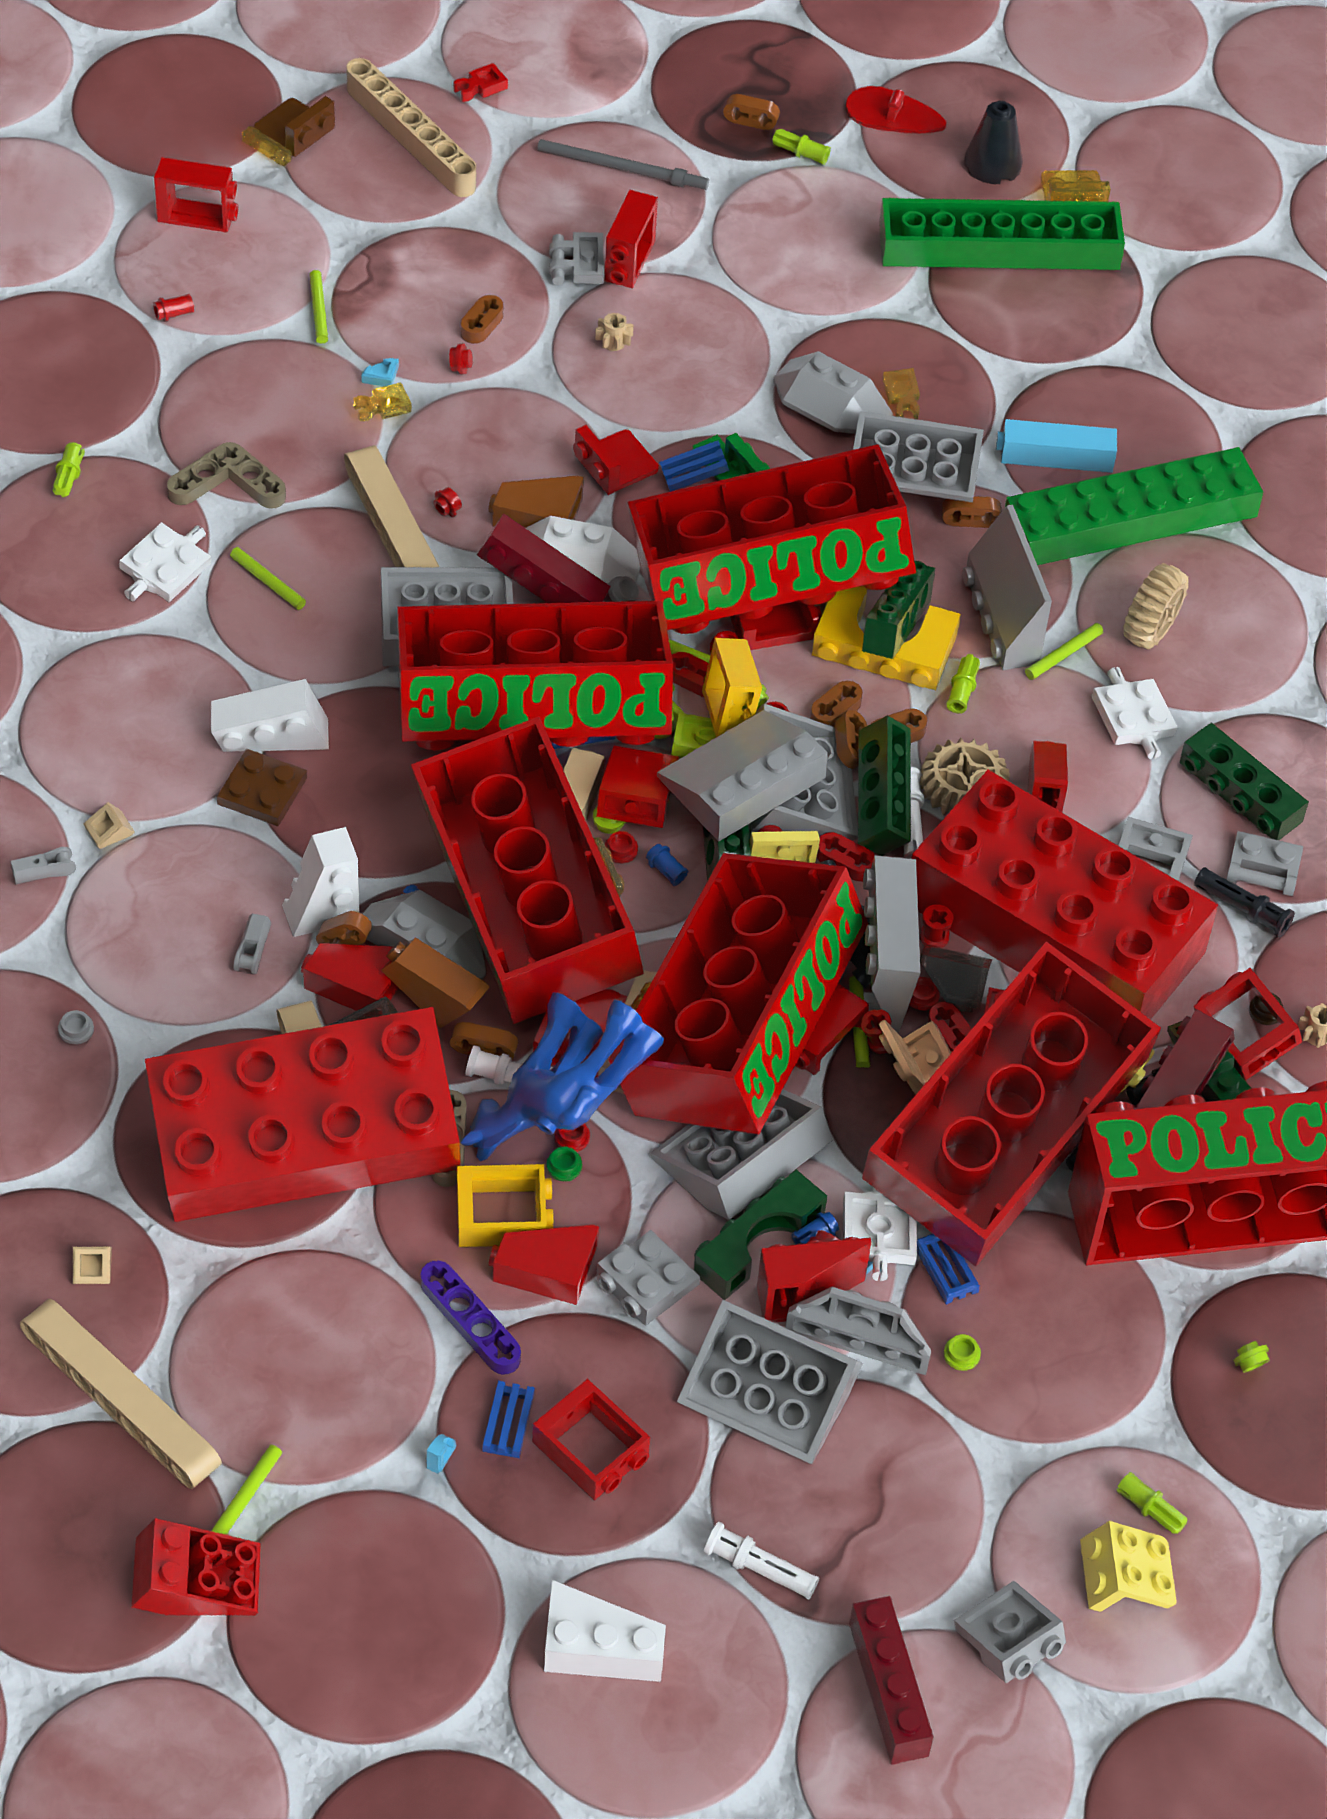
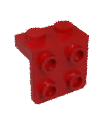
(614, 460)

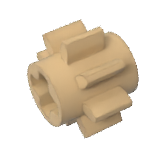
(614, 331)
(1315, 1025)

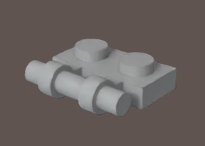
(587, 260)

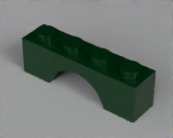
(788, 1207)

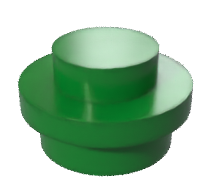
(564, 1164)

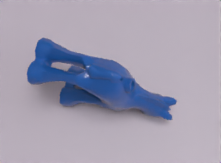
(568, 1091)

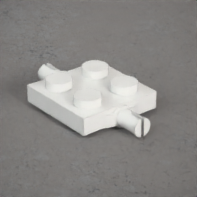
(165, 562)
(1134, 712)
(889, 1227)

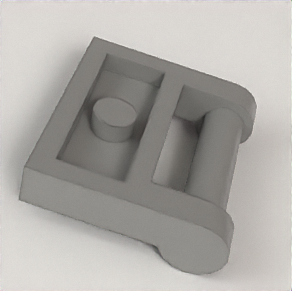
(1156, 844)
(1268, 857)

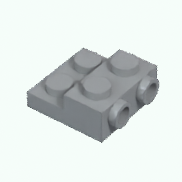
(646, 1277)
(1012, 1632)

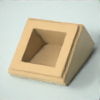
(108, 826)
(92, 1265)

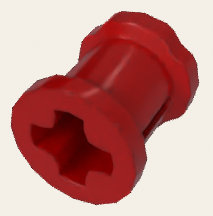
(936, 926)
(873, 1033)

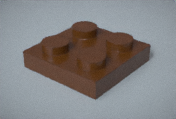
(262, 787)

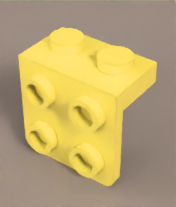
(786, 845)
(1126, 1564)

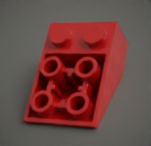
(806, 1269)
(194, 1571)

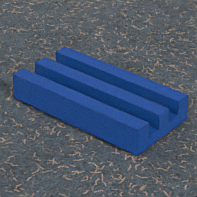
(692, 462)
(958, 1290)
(514, 1393)

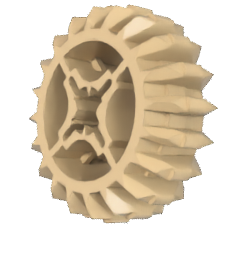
(1155, 606)
(954, 770)

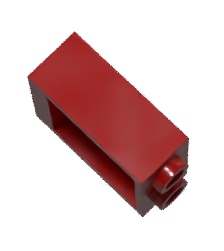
(191, 212)
(631, 238)
(1268, 1047)
(571, 1410)

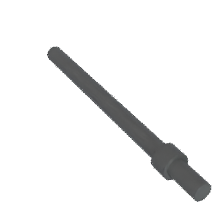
(677, 177)

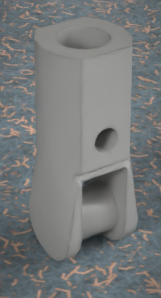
(45, 865)
(252, 943)

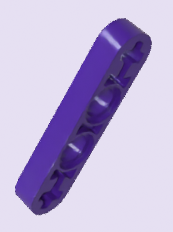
(466, 1319)

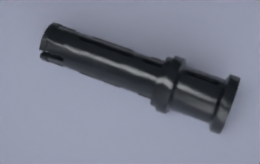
(1257, 907)

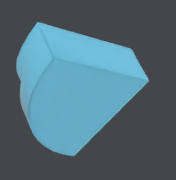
(382, 373)
(439, 1452)

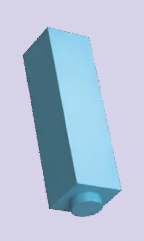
(1057, 445)

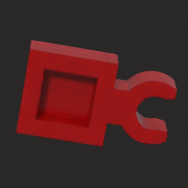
(484, 80)

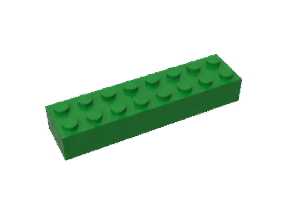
(1001, 234)
(1138, 505)

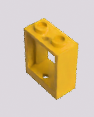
(731, 684)
(500, 1179)

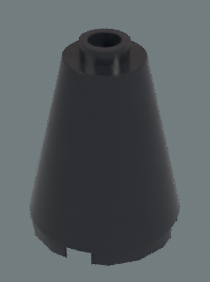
(995, 146)

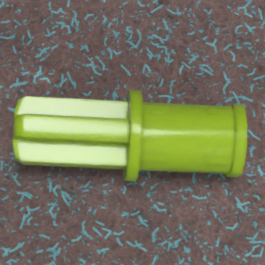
(802, 146)
(68, 469)
(963, 684)
(1151, 1503)

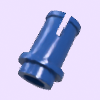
(660, 857)
(824, 1222)

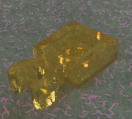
(903, 389)
(386, 401)

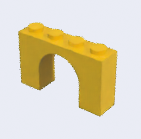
(916, 662)

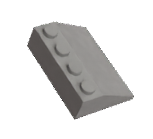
(925, 454)
(435, 588)
(1009, 592)
(746, 772)
(825, 805)
(892, 933)
(735, 1167)
(769, 1382)

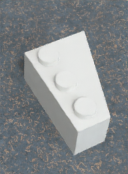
(271, 720)
(325, 884)
(600, 1638)

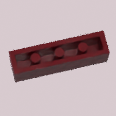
(539, 565)
(1189, 1062)
(891, 1680)

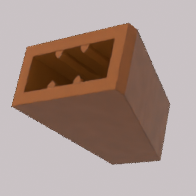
(537, 499)
(433, 980)

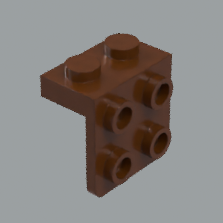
(298, 125)

